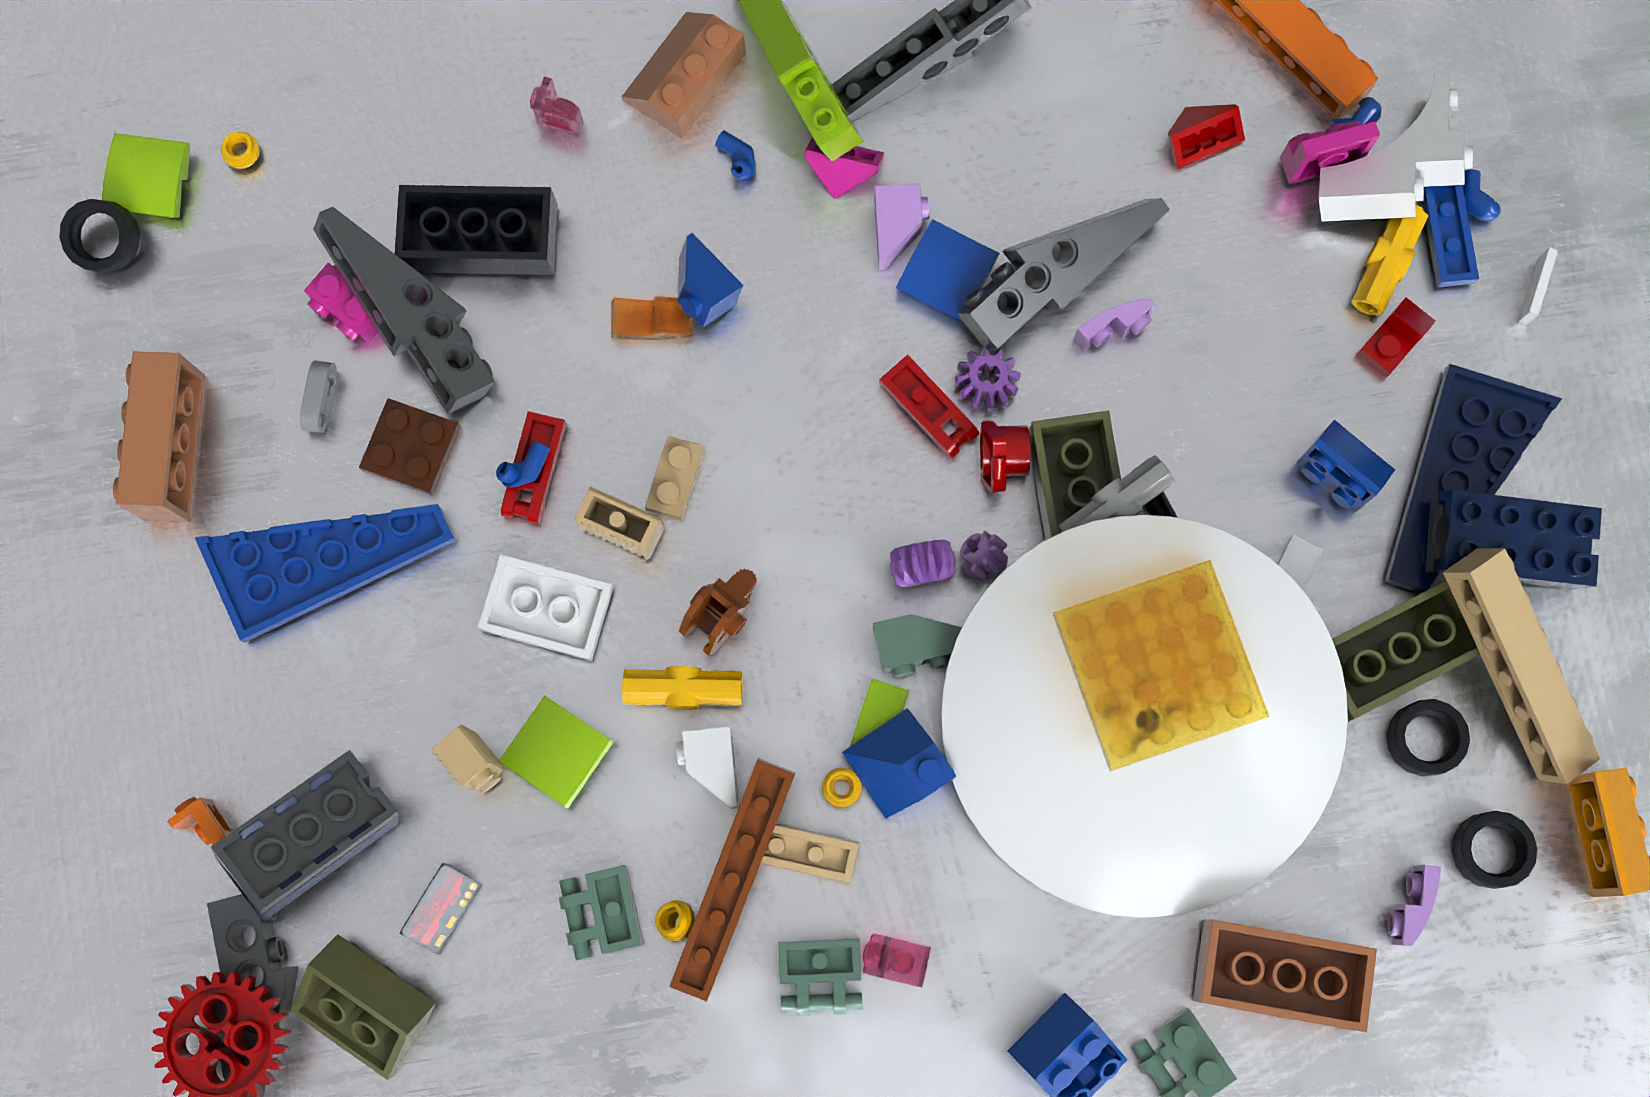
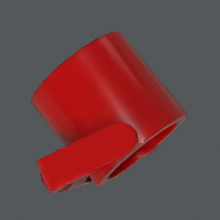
(1003, 454)

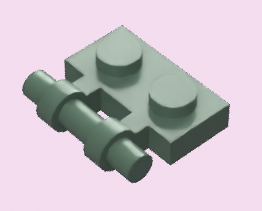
(612, 911)
(820, 962)
(1193, 1053)

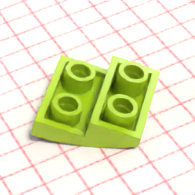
(146, 174)
(556, 751)

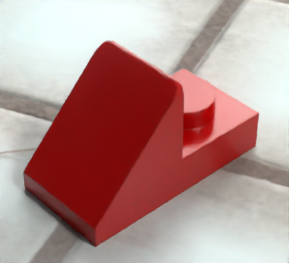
(1396, 337)

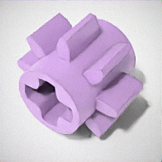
(984, 556)

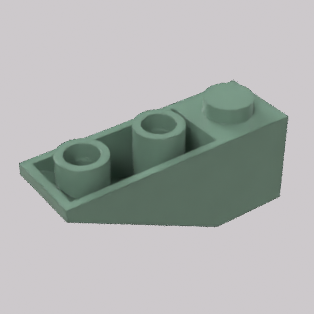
(913, 642)

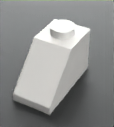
(711, 761)

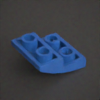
(946, 268)

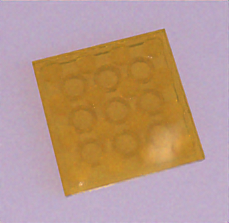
(1160, 665)

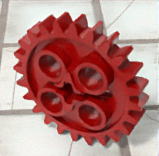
(244, 1009)

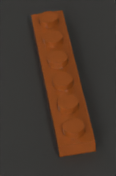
(732, 879)

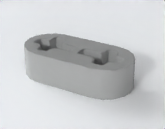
(318, 396)

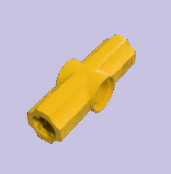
(1388, 263)
(682, 687)

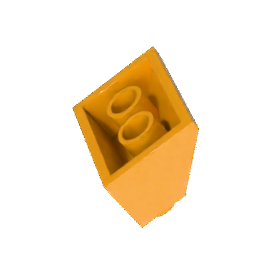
(1610, 832)

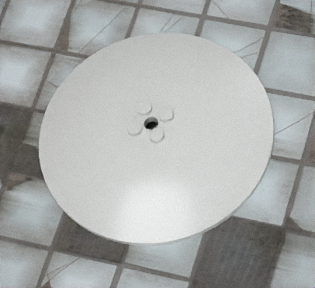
(1171, 826)

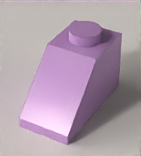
(898, 219)

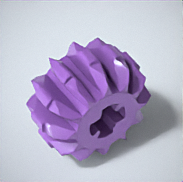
(989, 366)
(922, 563)

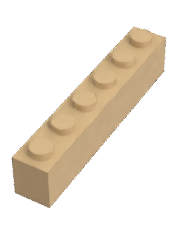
(1522, 665)

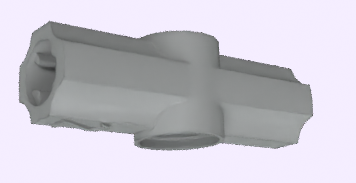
(1126, 495)

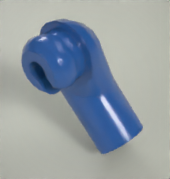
(1368, 112)
(741, 155)
(1478, 202)
(524, 471)

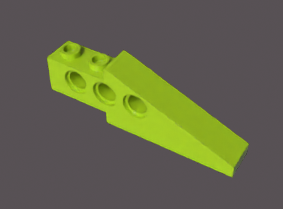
(802, 76)

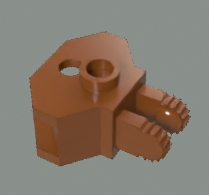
(720, 609)

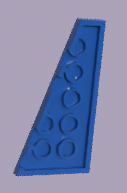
(301, 566)

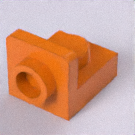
(210, 821)

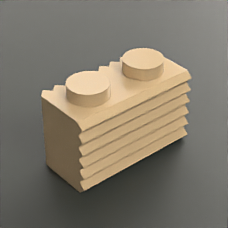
(619, 523)
(468, 759)

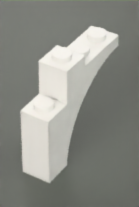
(1395, 176)

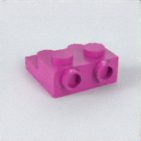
(1335, 146)
(333, 296)

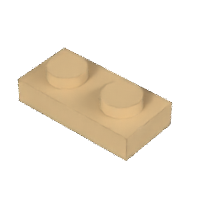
(675, 478)

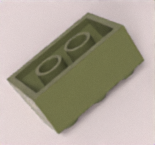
(361, 1006)

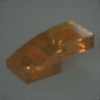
(649, 319)

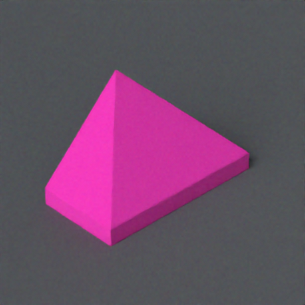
(846, 170)

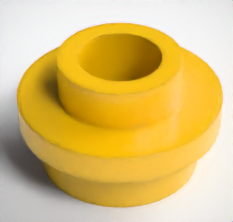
(233, 143)
(837, 775)
(667, 916)

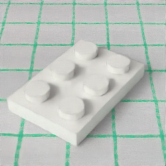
(545, 607)

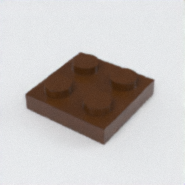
(410, 446)

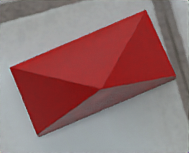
(1204, 131)

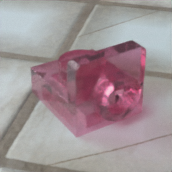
(553, 113)
(896, 960)

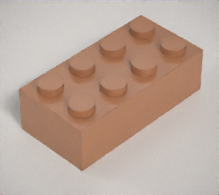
(159, 437)
(1285, 975)

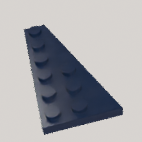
(1470, 446)

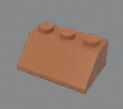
(686, 71)

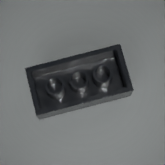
(477, 229)

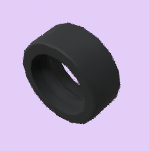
(71, 231)
(1458, 733)
(1523, 839)

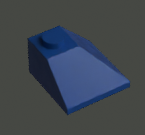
(899, 764)

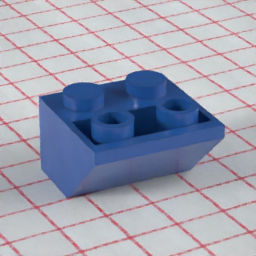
(1345, 467)
(1067, 1052)

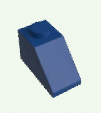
(704, 283)

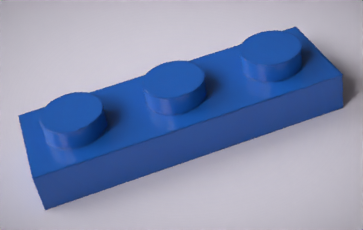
(1449, 236)

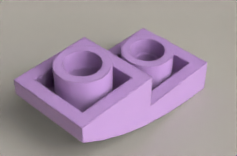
(1122, 319)
(1410, 919)

